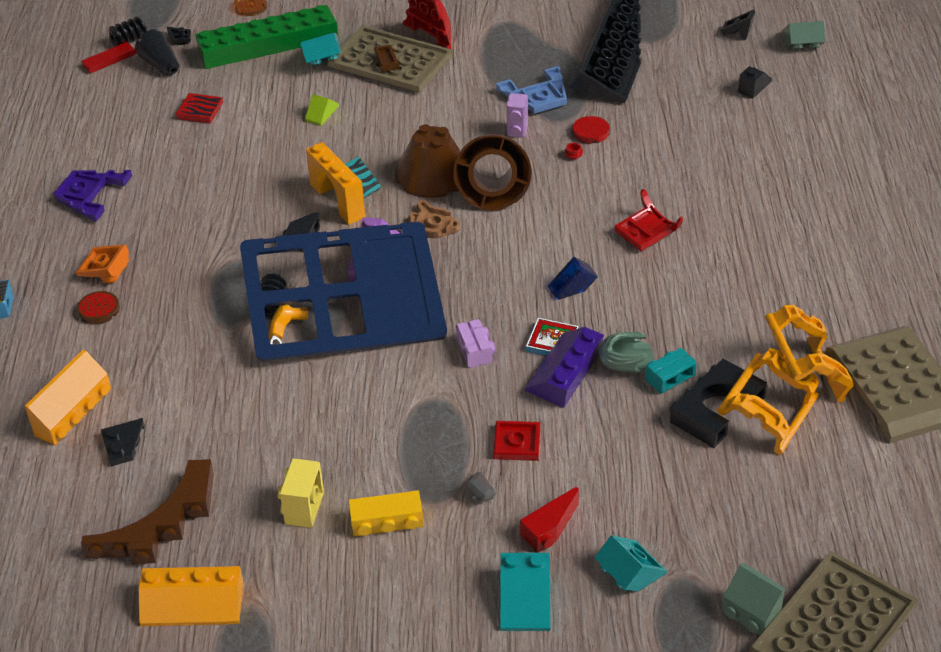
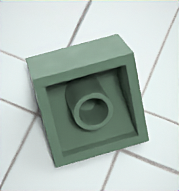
(804, 34)
(752, 599)

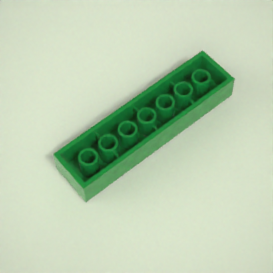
(264, 36)

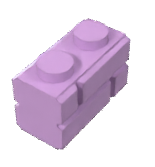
(517, 115)
(474, 343)

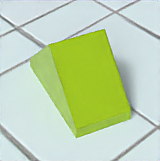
(320, 109)

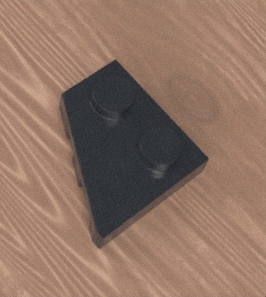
(122, 441)

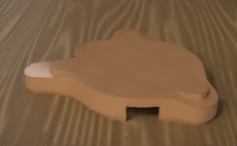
(437, 221)

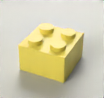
(301, 492)

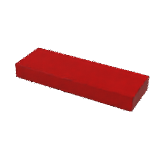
(108, 57)

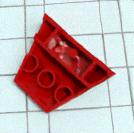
(431, 18)

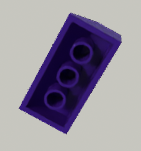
(566, 366)

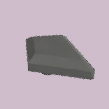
(480, 487)

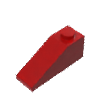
(546, 524)

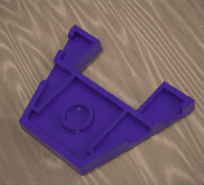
(83, 186)

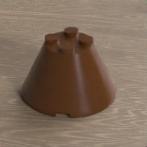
(428, 163)

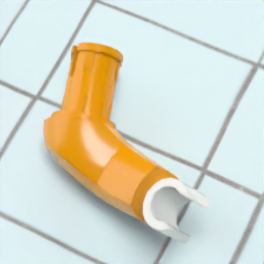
(281, 318)

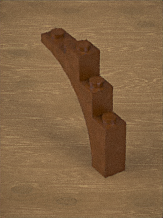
(166, 523)

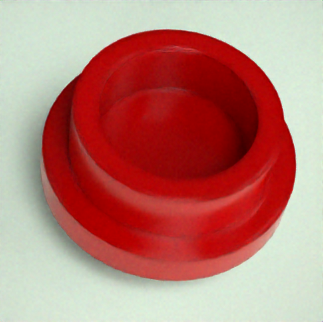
(573, 150)

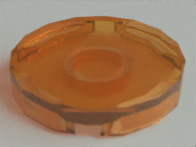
(250, 7)

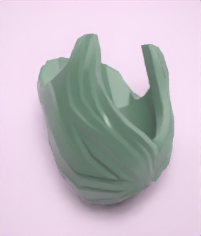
(625, 352)

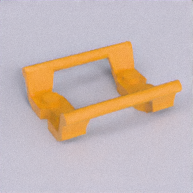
(834, 372)
(755, 407)

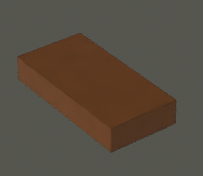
(386, 58)

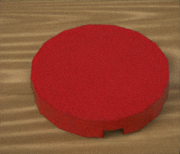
(591, 129)

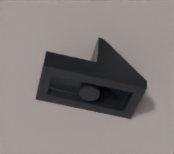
(740, 23)

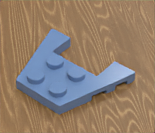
(541, 95)

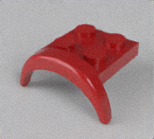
(646, 225)

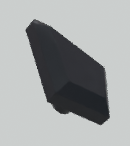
(179, 35)

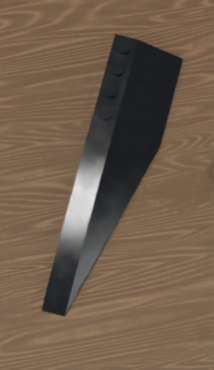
(612, 54)

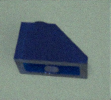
(572, 279)

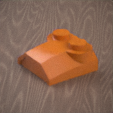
(105, 263)

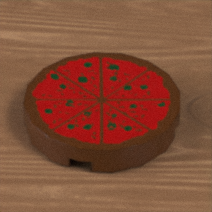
(98, 307)

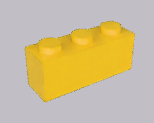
(386, 513)

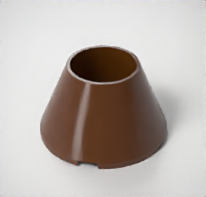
(496, 192)

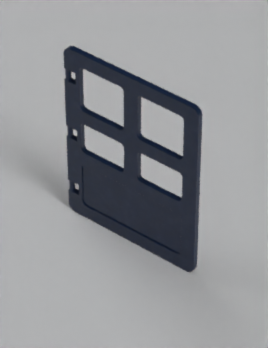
(391, 280)

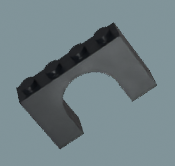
(700, 421)

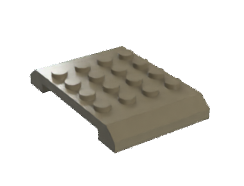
(895, 380)

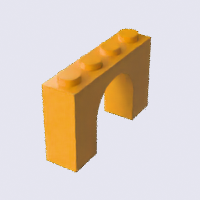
(330, 173)

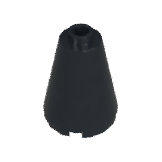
(157, 51)

